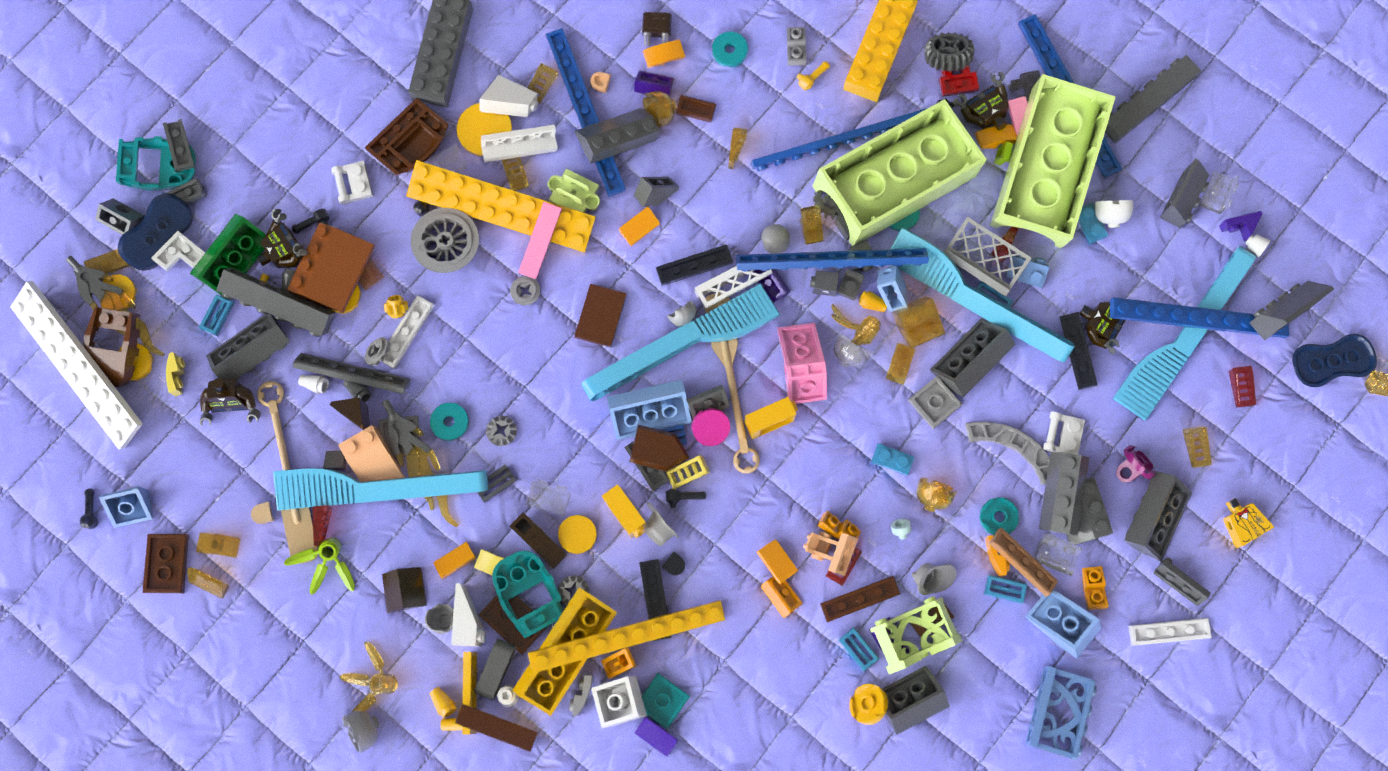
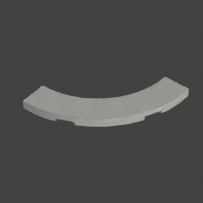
(1013, 439)

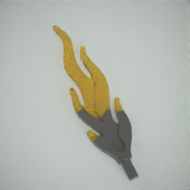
(109, 296)
(416, 453)

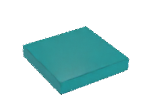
(663, 700)

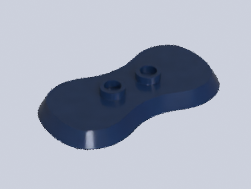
(162, 220)
(1320, 364)

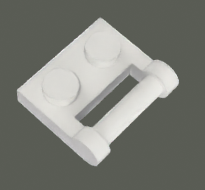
(358, 182)
(1070, 434)

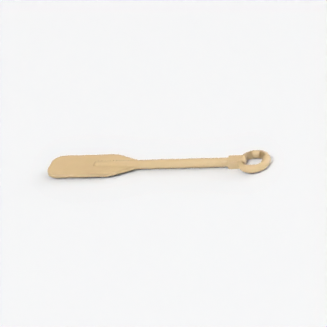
(726, 353)
(298, 521)

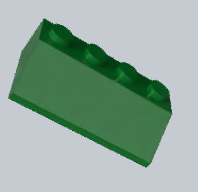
(234, 247)

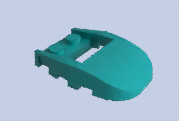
(128, 165)
(519, 574)

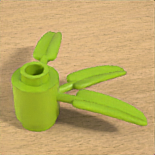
(321, 570)

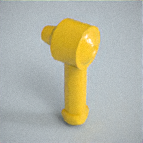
(806, 81)

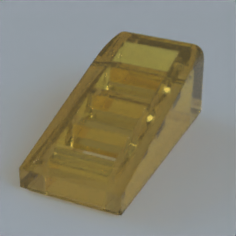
(553, 75)
(738, 139)
(518, 181)
(1375, 383)
(1203, 438)

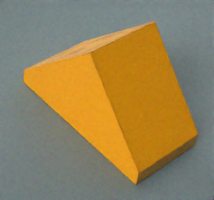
(618, 663)

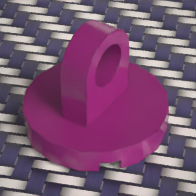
(1137, 463)

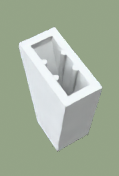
(508, 98)

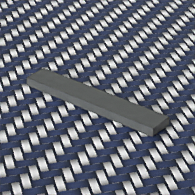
(351, 373)

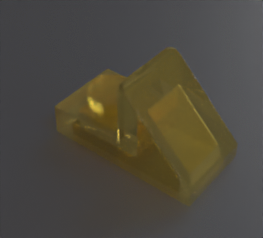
(811, 224)
(218, 545)

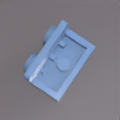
(1034, 272)

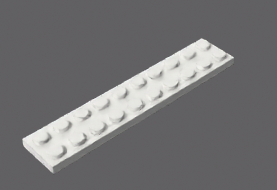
(76, 365)

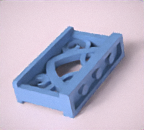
(1037, 728)

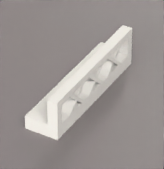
(519, 143)
(723, 279)

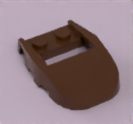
(115, 364)

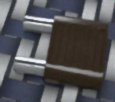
(656, 25)

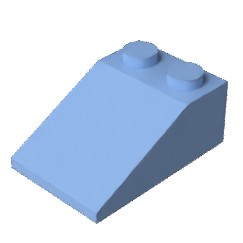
(1064, 622)

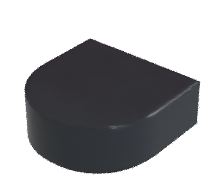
(674, 565)

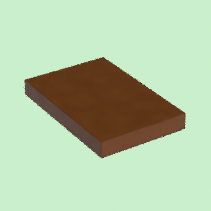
(600, 315)
(165, 563)
(496, 617)

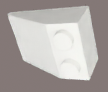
(466, 623)

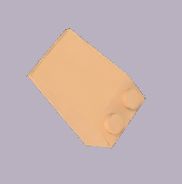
(370, 456)

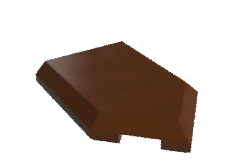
(657, 449)

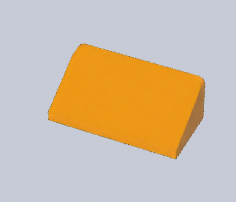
(639, 226)
(454, 560)
(777, 561)
(781, 596)

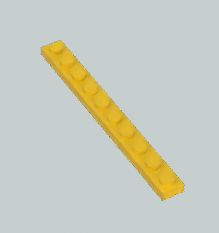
(625, 636)

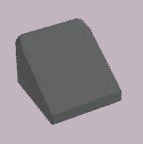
(334, 460)

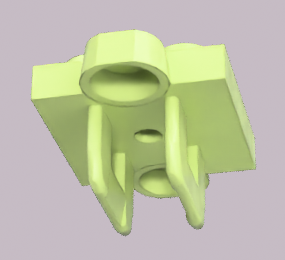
(574, 192)

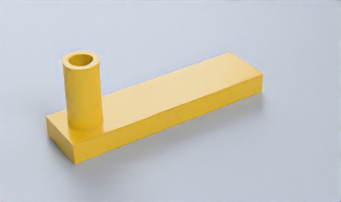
(469, 694)

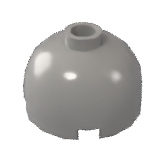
(361, 729)

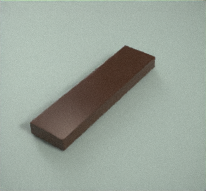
(859, 599)
(496, 727)

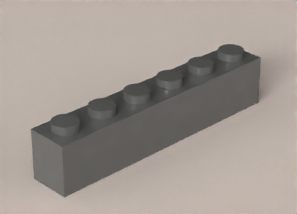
(1151, 98)
(275, 301)

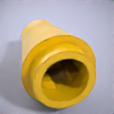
(871, 301)
(444, 704)

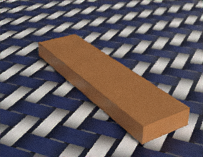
(1023, 562)

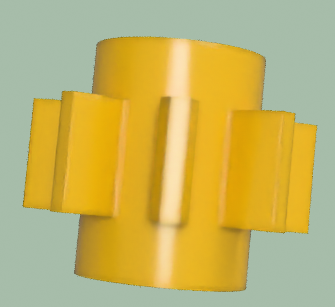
(396, 306)

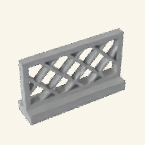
(978, 271)

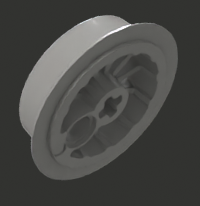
(422, 239)

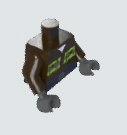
(987, 107)
(281, 244)
(1100, 327)
(227, 396)

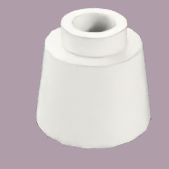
(1257, 244)
(506, 696)

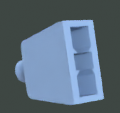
(891, 281)

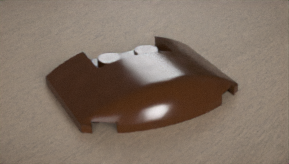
(408, 138)

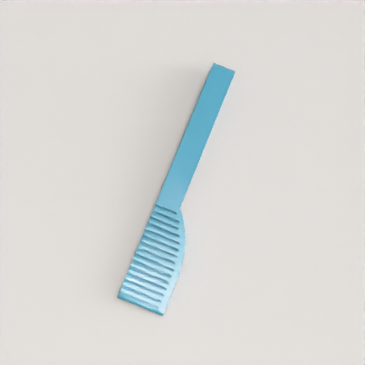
(946, 278)
(722, 324)
(1157, 370)
(329, 487)

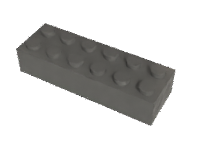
(440, 51)

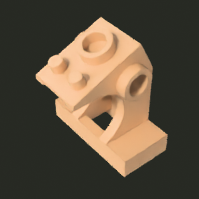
(820, 545)

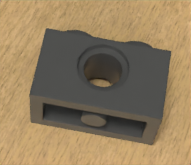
(118, 216)

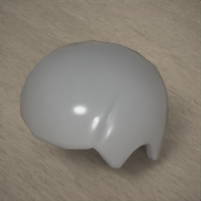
(775, 238)
(683, 315)
(440, 618)

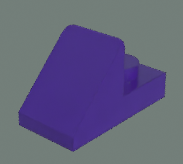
(1244, 223)

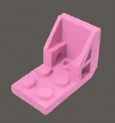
(803, 363)

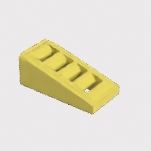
(705, 470)

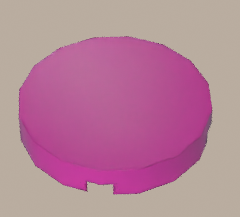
(710, 427)

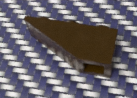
(538, 540)

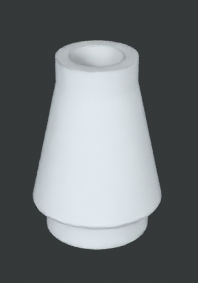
(315, 383)

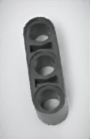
(495, 669)

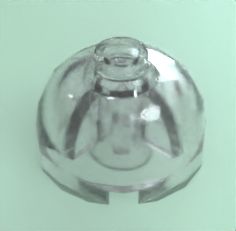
(849, 353)

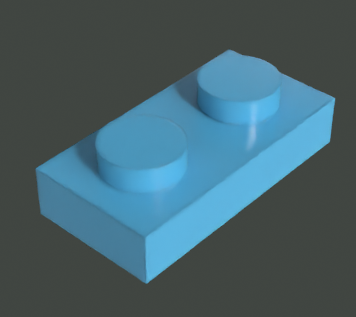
(1091, 226)
(892, 459)

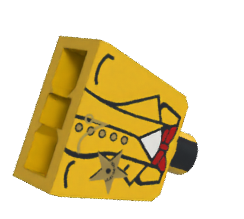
(1245, 523)

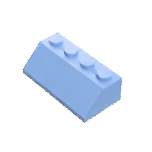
(652, 407)

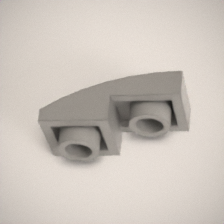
(796, 46)
(578, 703)

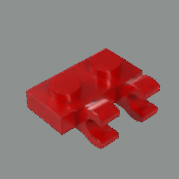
(958, 84)

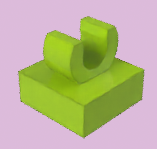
(1003, 153)

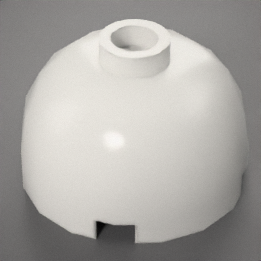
(1114, 212)

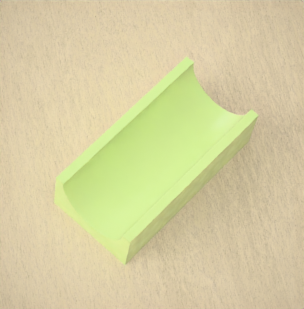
(1053, 159)
(901, 171)

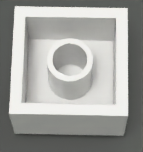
(618, 701)

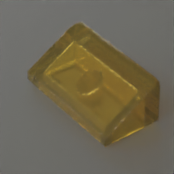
(207, 582)

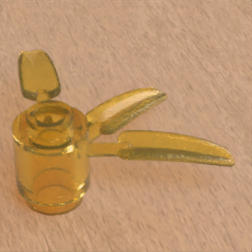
(864, 332)
(378, 683)

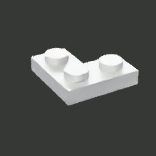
(175, 248)

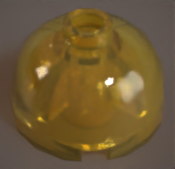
(660, 106)
(934, 494)

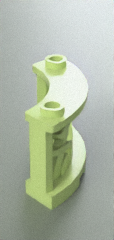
(895, 655)

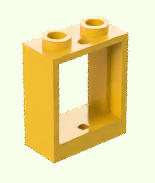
(770, 417)
(624, 511)

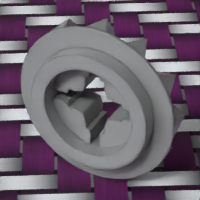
(525, 282)
(377, 351)
(499, 439)
(568, 582)

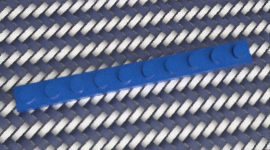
(1054, 67)
(582, 105)
(830, 143)
(832, 259)
(1186, 316)

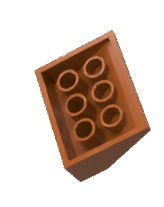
(331, 268)

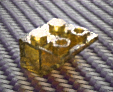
(919, 322)

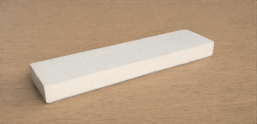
(407, 330)
(1169, 631)

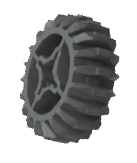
(949, 52)

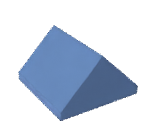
(127, 506)

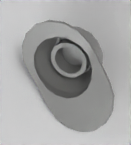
(657, 528)
(934, 578)

